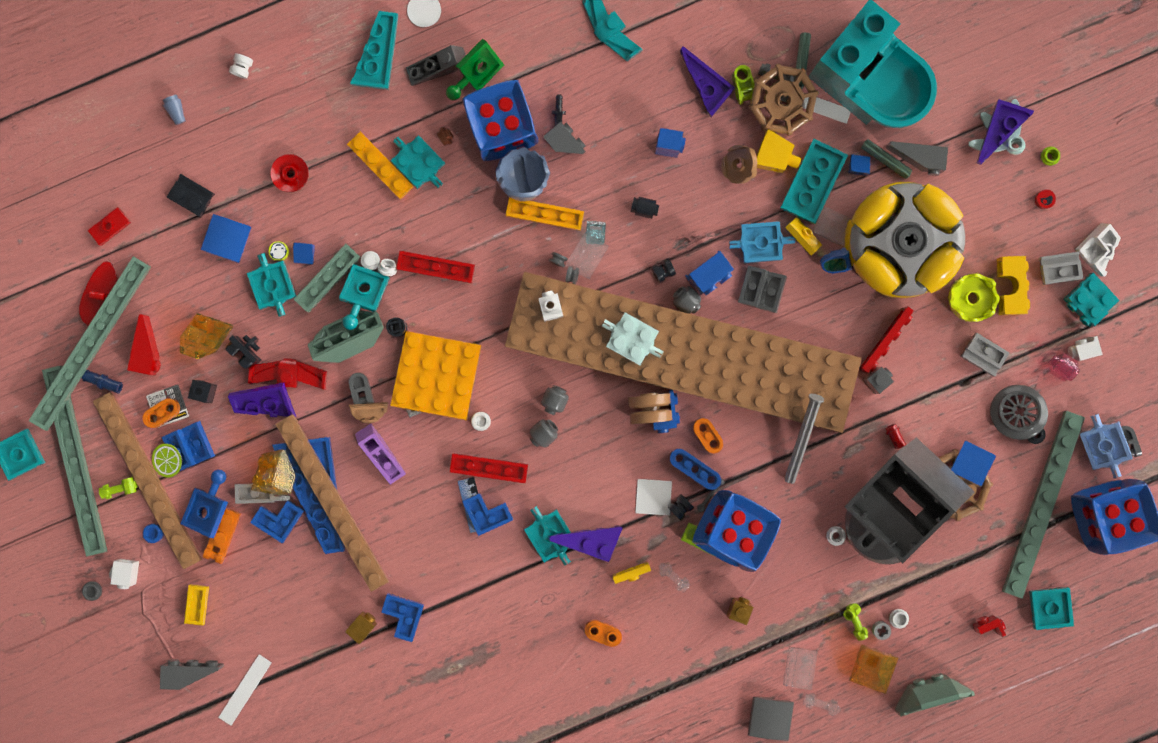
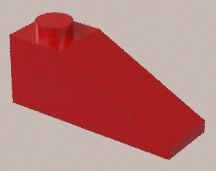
(144, 351)

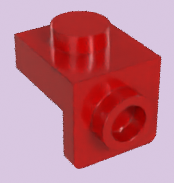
(986, 624)

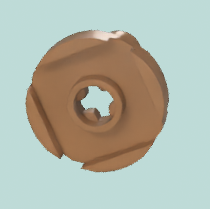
(748, 168)

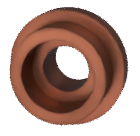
(445, 136)

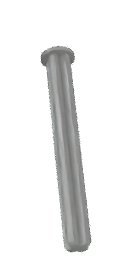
(803, 437)

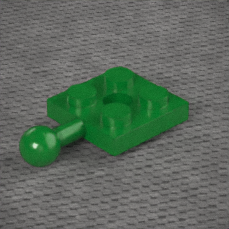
(468, 67)

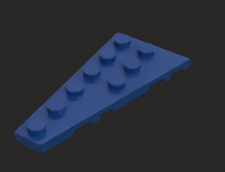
(315, 513)

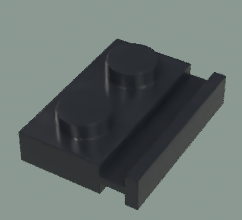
(190, 195)

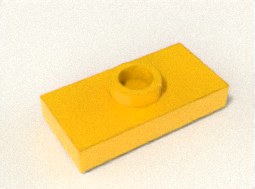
(804, 236)
(631, 574)
(196, 604)

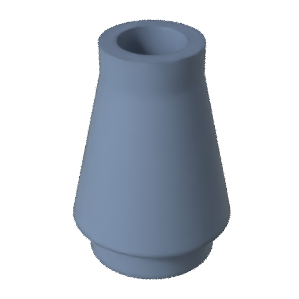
(174, 109)

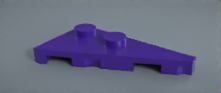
(710, 85)
(1003, 123)
(596, 542)

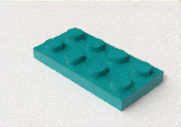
(814, 181)

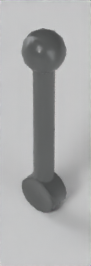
(700, 507)

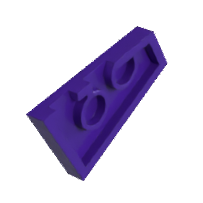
(262, 400)

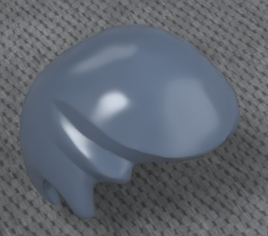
(522, 174)

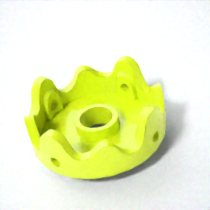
(986, 295)

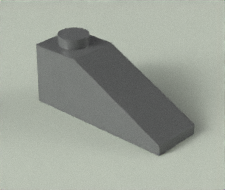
(923, 157)

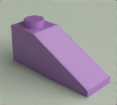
(379, 453)

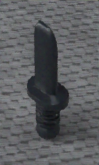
(558, 113)

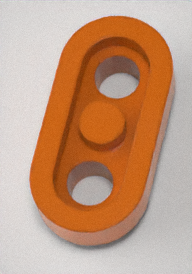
(162, 413)
(708, 435)
(603, 633)

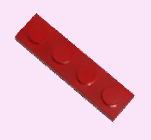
(435, 267)
(882, 346)
(488, 468)

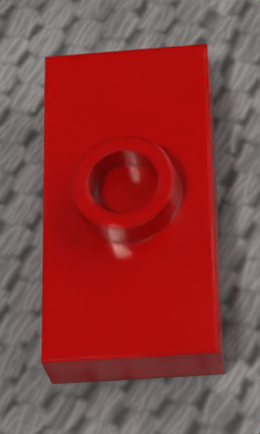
(109, 226)

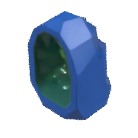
(836, 261)

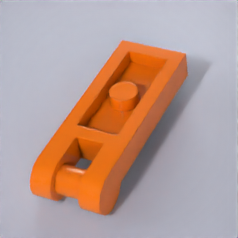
(223, 536)

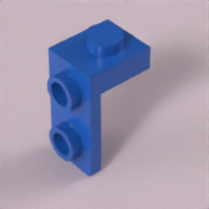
(663, 427)

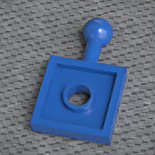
(215, 507)

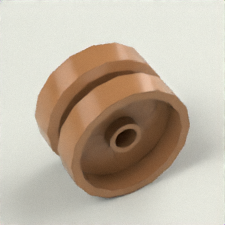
(650, 409)

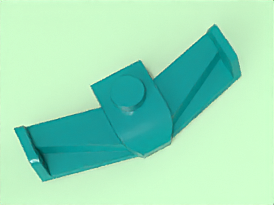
(609, 28)

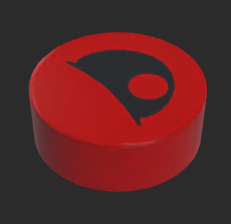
(1045, 199)

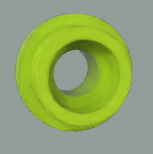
(1055, 156)

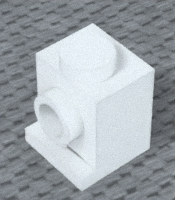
(556, 311)
(1085, 349)

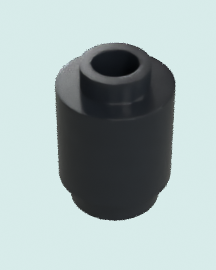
(644, 207)

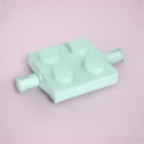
(632, 338)

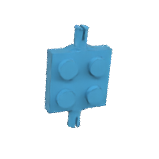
(761, 242)

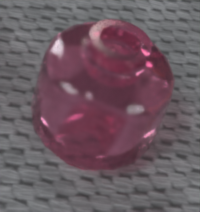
(1064, 367)

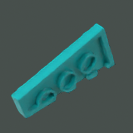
(377, 59)

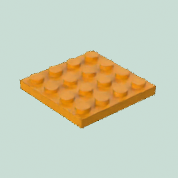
(436, 375)

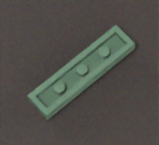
(327, 278)

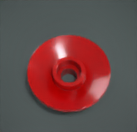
(286, 164)

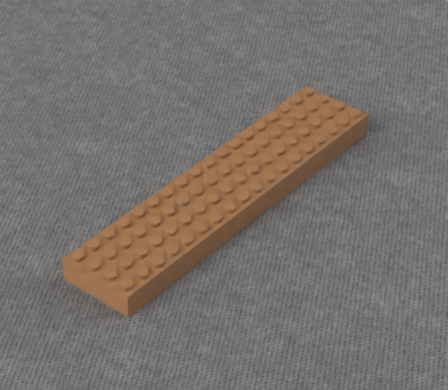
(698, 354)

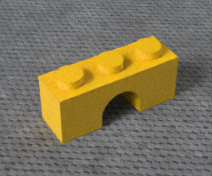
(1015, 270)

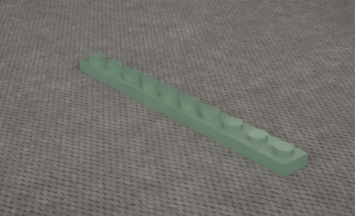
(89, 344)
(77, 473)
(1043, 504)

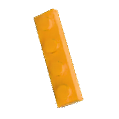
(380, 165)
(545, 214)

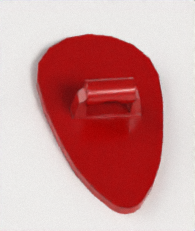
(96, 291)

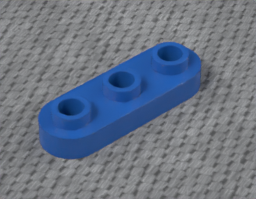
(703, 470)

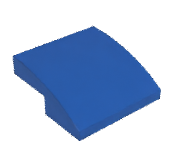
(225, 238)
(191, 444)

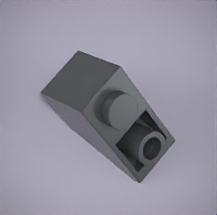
(563, 141)

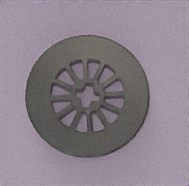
(1004, 426)

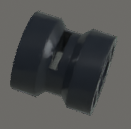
(659, 272)
(399, 325)
(681, 507)

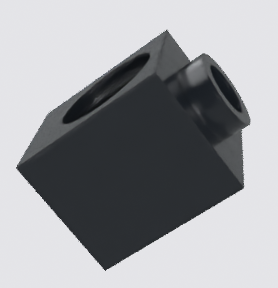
(202, 391)

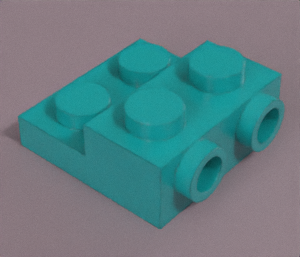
(1091, 300)

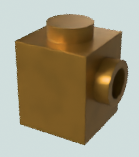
(740, 610)
(361, 627)

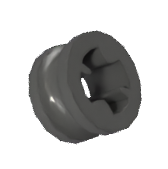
(558, 259)
(572, 275)

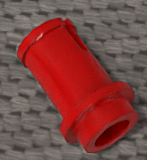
(895, 436)

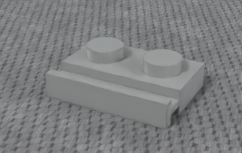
(1061, 268)
(985, 354)

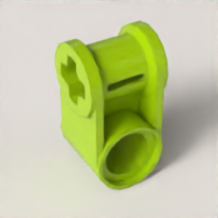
(743, 86)

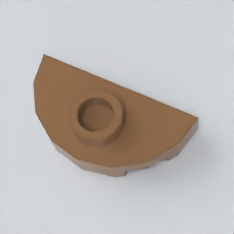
(369, 412)

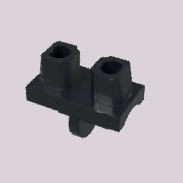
(238, 345)

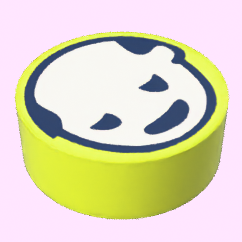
(278, 251)

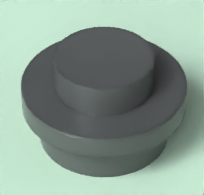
(92, 591)

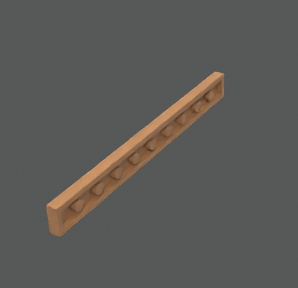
(147, 480)
(332, 503)

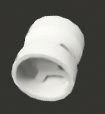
(241, 66)

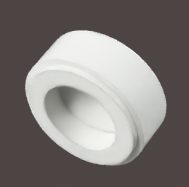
(481, 421)

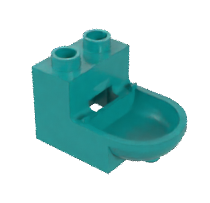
(895, 91)

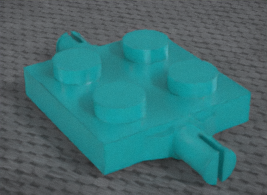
(418, 162)
(271, 285)
(544, 527)

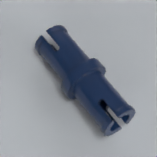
(102, 381)

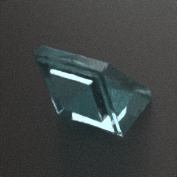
(596, 229)

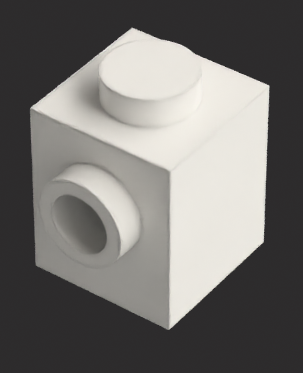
(124, 573)

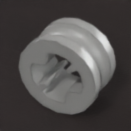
(883, 636)

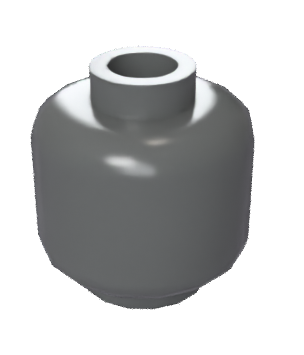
(687, 300)
(554, 400)
(543, 433)

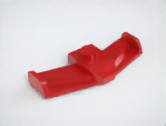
(288, 372)

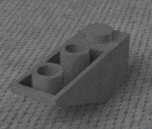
(436, 65)
(177, 675)

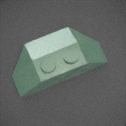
(337, 343)
(931, 693)

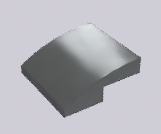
(762, 289)
(770, 718)

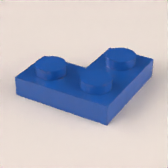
(484, 519)
(278, 526)
(407, 612)

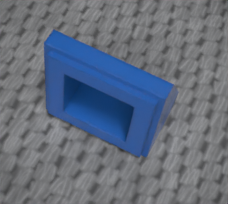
(859, 165)
(303, 253)

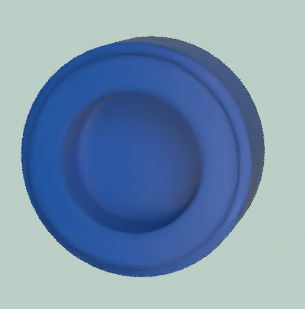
(153, 533)

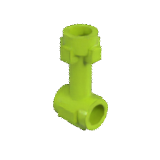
(128, 486)
(851, 614)

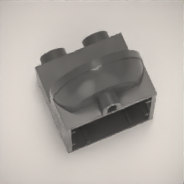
(882, 525)

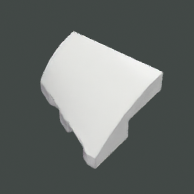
(1099, 247)

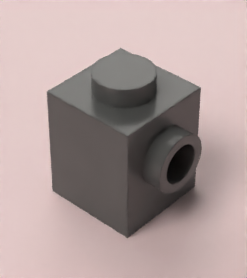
(879, 380)

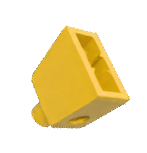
(776, 153)

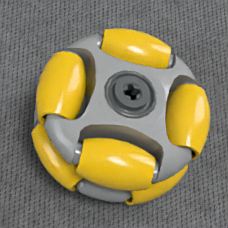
(906, 239)

